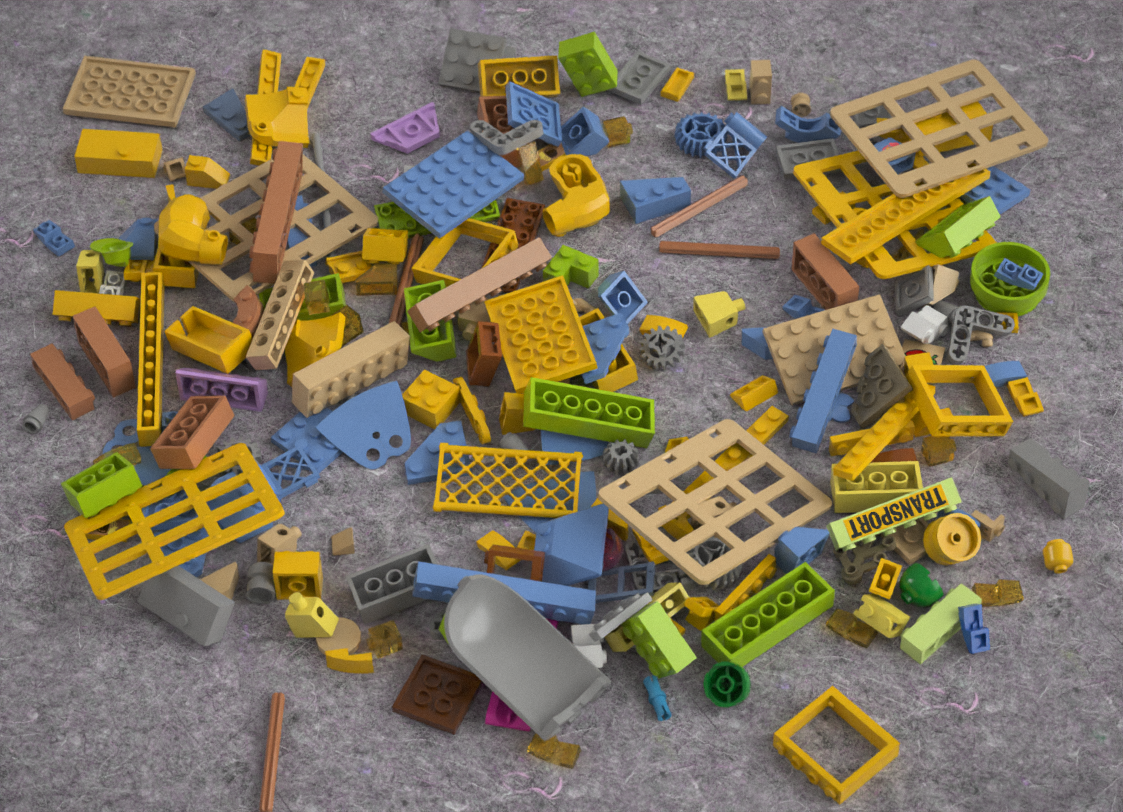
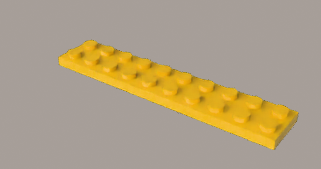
(895, 216)

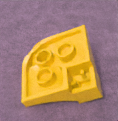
(278, 116)
(313, 341)

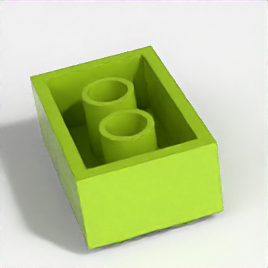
(587, 64)
(101, 485)
(658, 640)

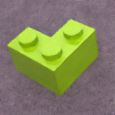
(574, 267)

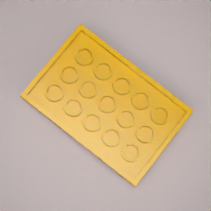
(541, 333)

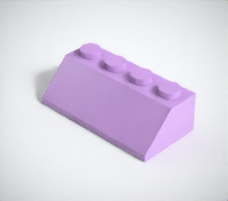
(240, 391)

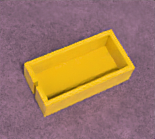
(209, 339)

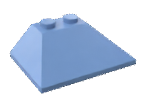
(573, 545)

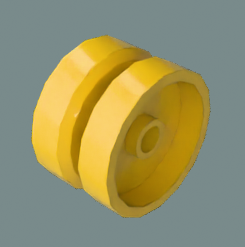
(952, 539)

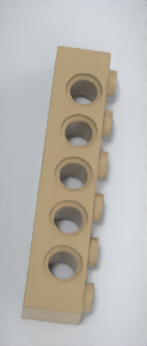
(279, 315)

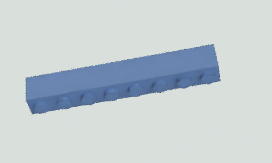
(549, 599)

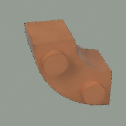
(249, 309)

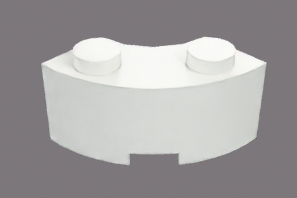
(926, 325)
(584, 643)

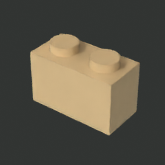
(760, 82)

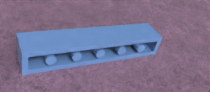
(824, 390)

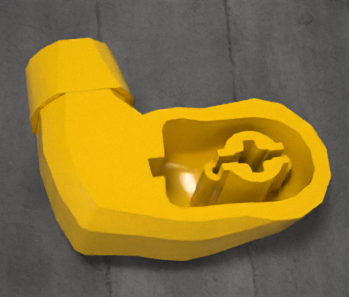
(582, 193)
(183, 233)

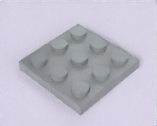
(462, 56)

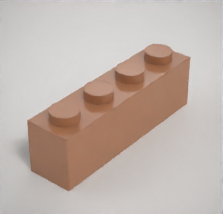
(62, 381)

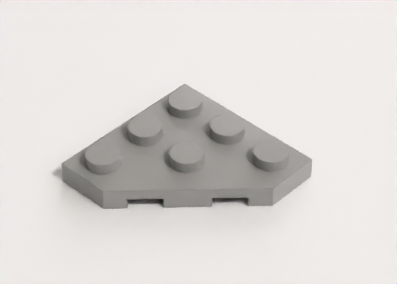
(619, 614)

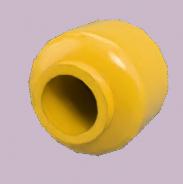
(1058, 556)

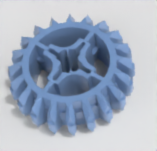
(696, 130)

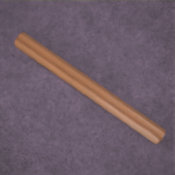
(699, 206)
(719, 249)
(406, 279)
(272, 752)

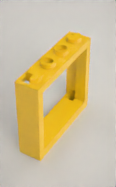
(425, 265)
(951, 426)
(860, 722)

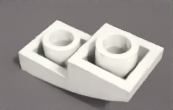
(114, 283)

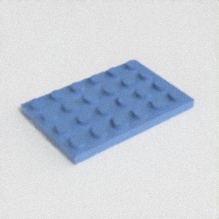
(453, 184)

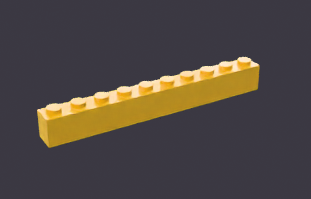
(150, 358)

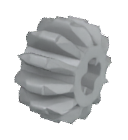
(620, 457)

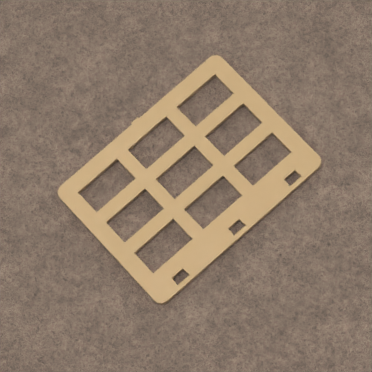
(951, 168)
(316, 246)
(696, 452)

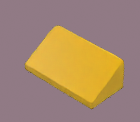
(755, 392)

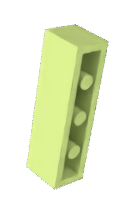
(937, 625)

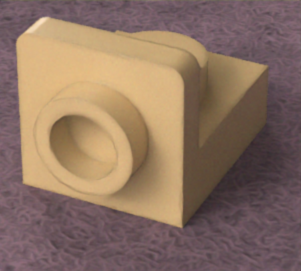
(988, 527)

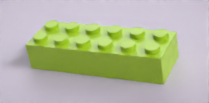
(588, 412)
(768, 617)

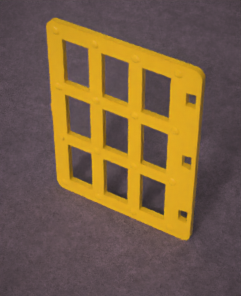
(837, 207)
(171, 484)

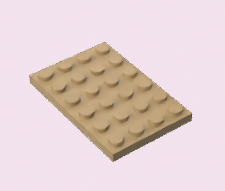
(129, 91)
(800, 341)

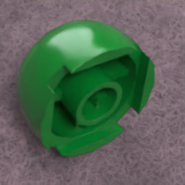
(918, 587)
(727, 684)

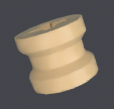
(801, 104)

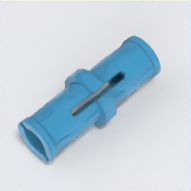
(657, 698)

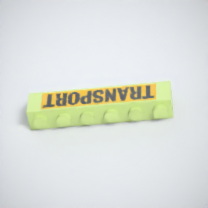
(893, 514)

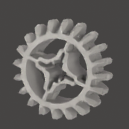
(708, 552)

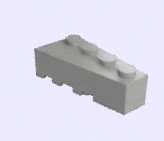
(1049, 478)

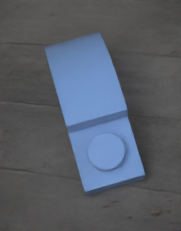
(806, 130)

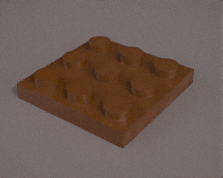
(437, 694)

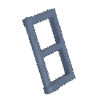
(621, 594)

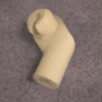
(582, 306)
(986, 338)

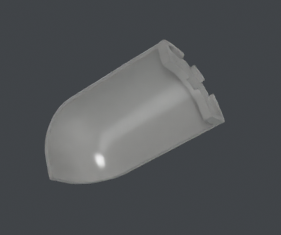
(520, 655)

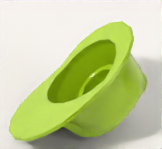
(113, 251)

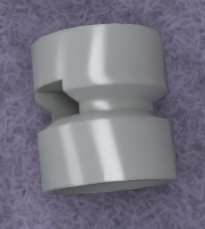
(260, 583)

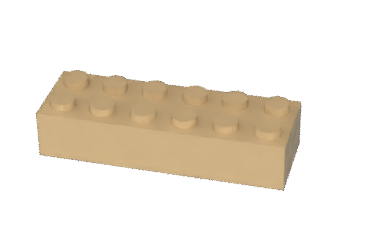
(350, 369)

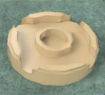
(344, 636)

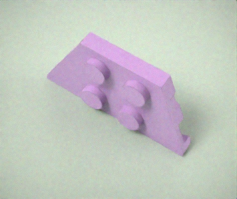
(410, 131)

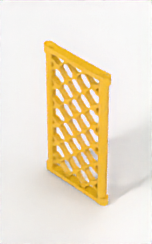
(499, 456)

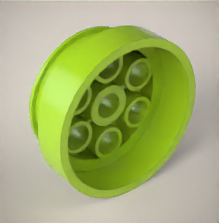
(999, 295)

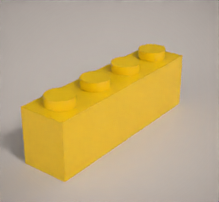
(111, 307)

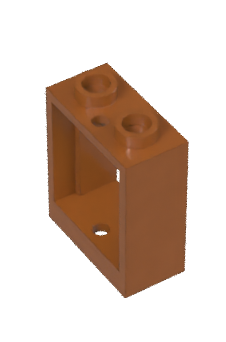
(483, 355)
(536, 557)

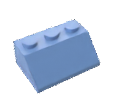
(240, 515)

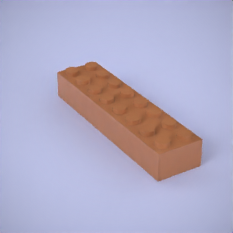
(276, 212)

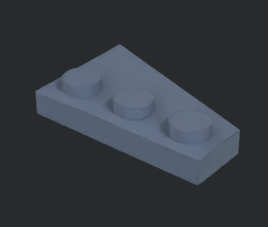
(229, 114)

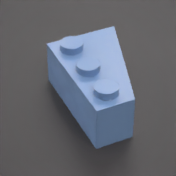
(654, 197)

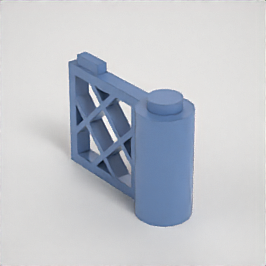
(741, 132)
(297, 482)

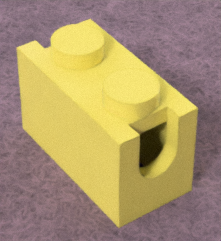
(882, 615)

